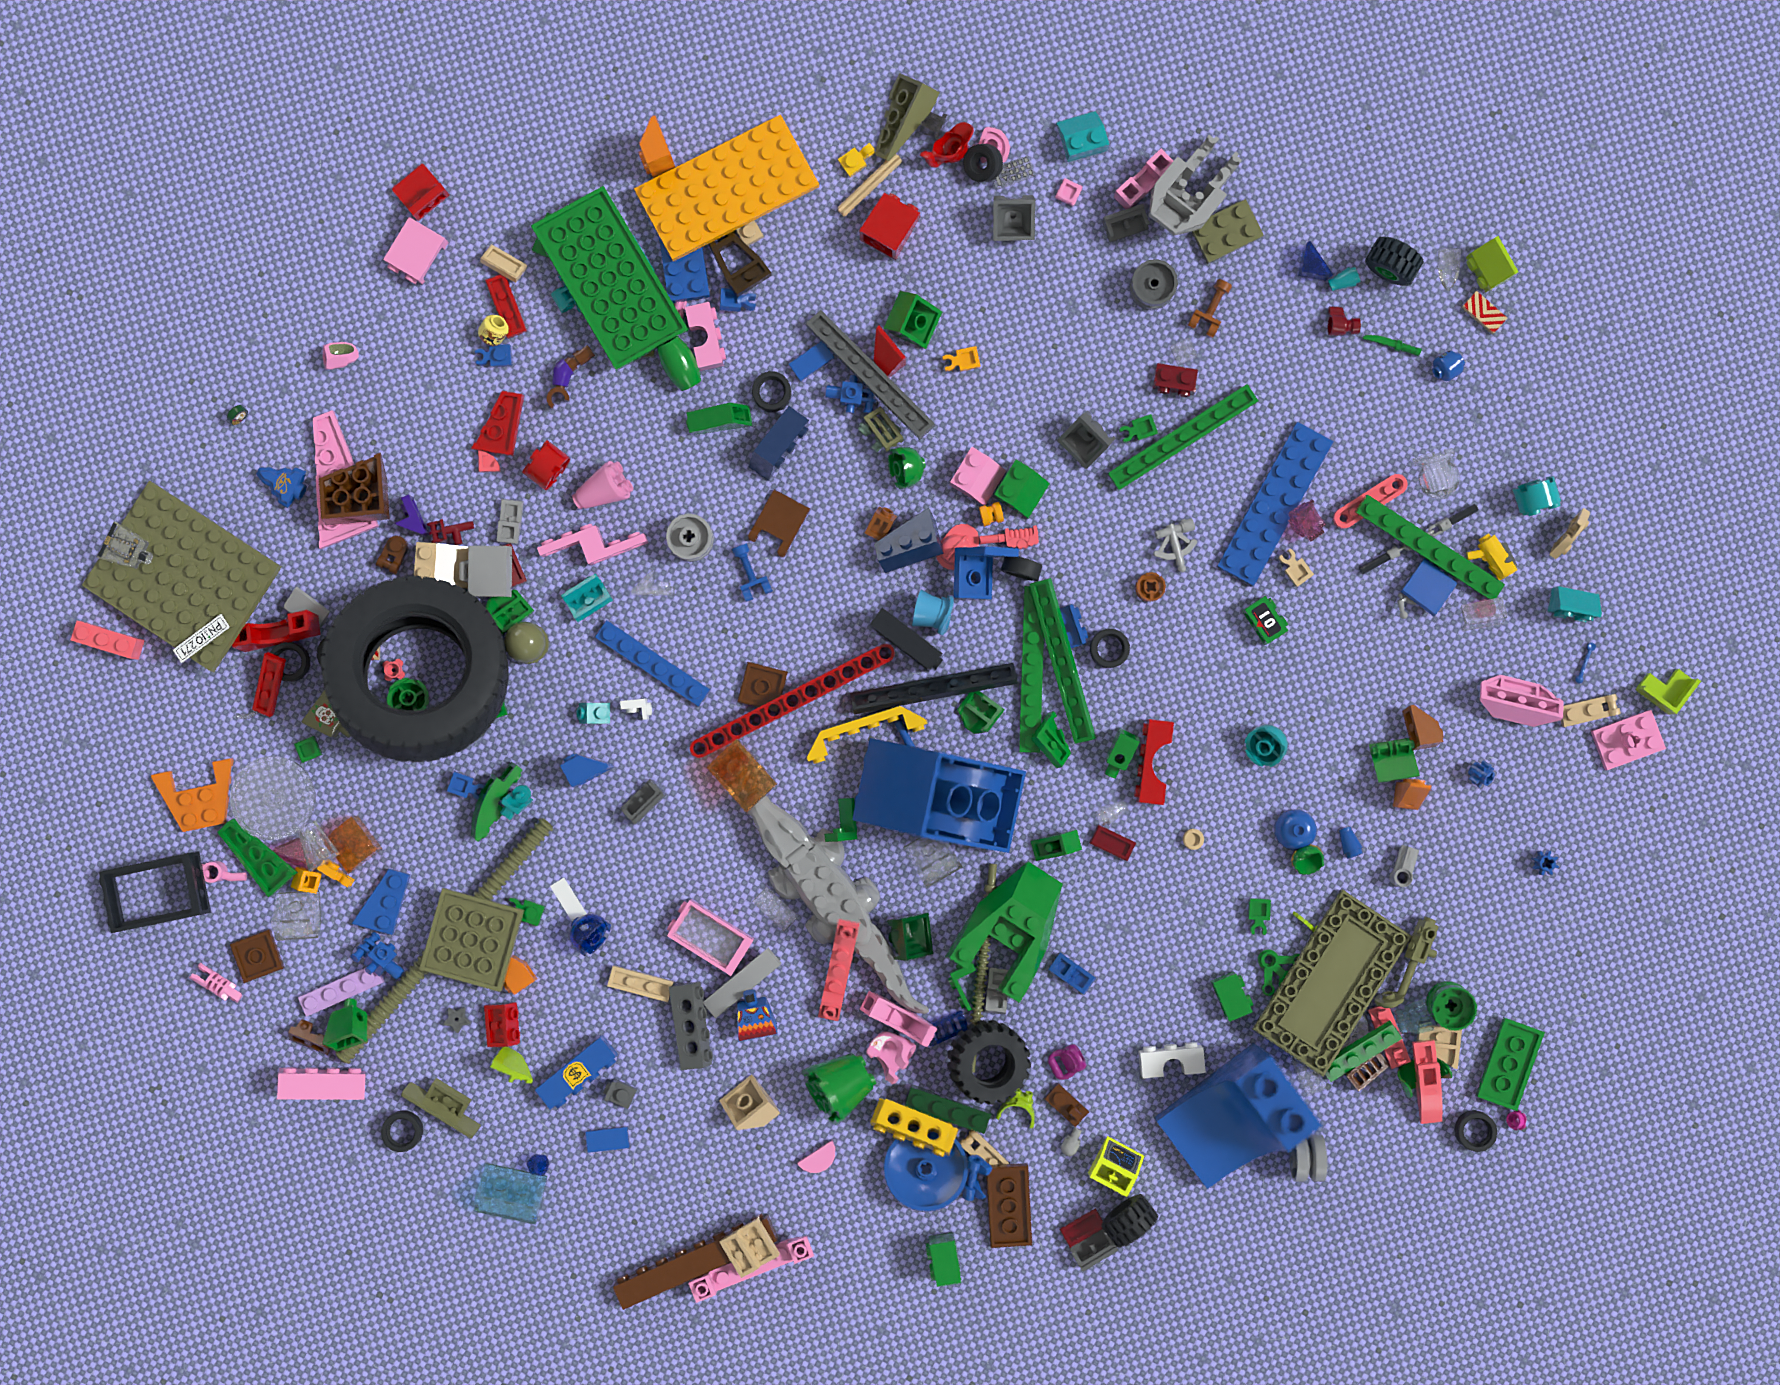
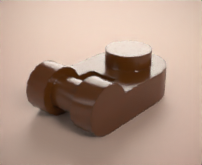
(397, 547)

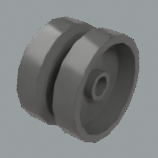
(1160, 274)

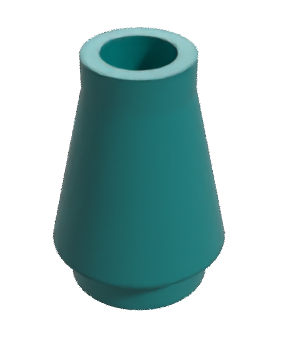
(1345, 279)

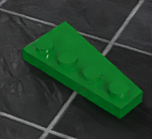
(258, 859)

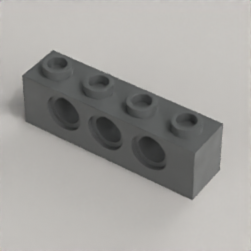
(685, 1035)

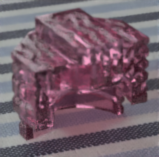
(1306, 521)

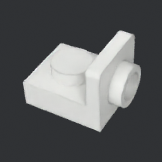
(633, 706)

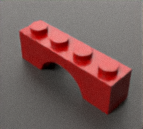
(293, 628)
(1150, 788)

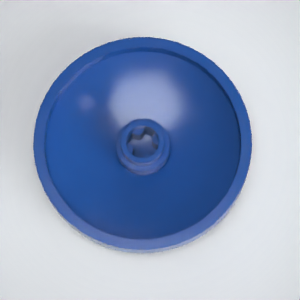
(922, 1178)

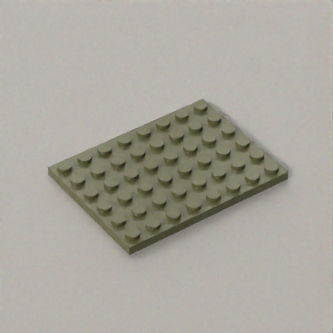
(192, 576)

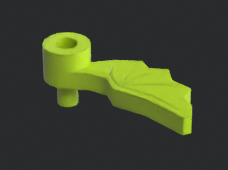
(1304, 921)

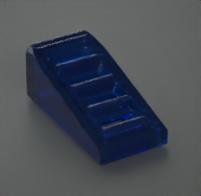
(942, 1021)

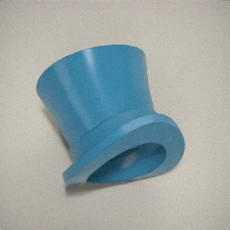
(933, 612)

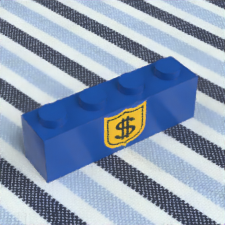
(576, 1072)

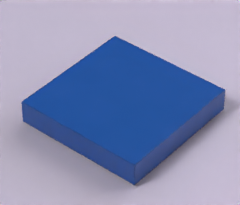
(1429, 587)

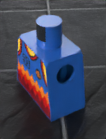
(755, 1017)

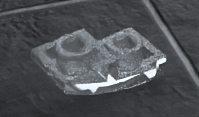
(775, 909)
(1308, 1078)

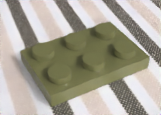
(1228, 231)

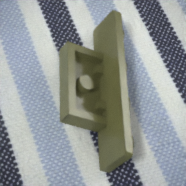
(444, 1104)

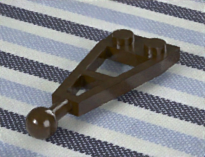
(747, 276)

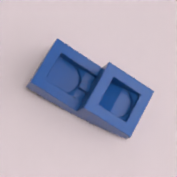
(1072, 973)

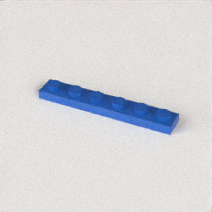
(652, 663)

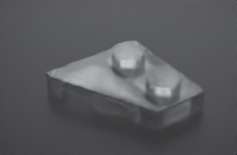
(316, 846)

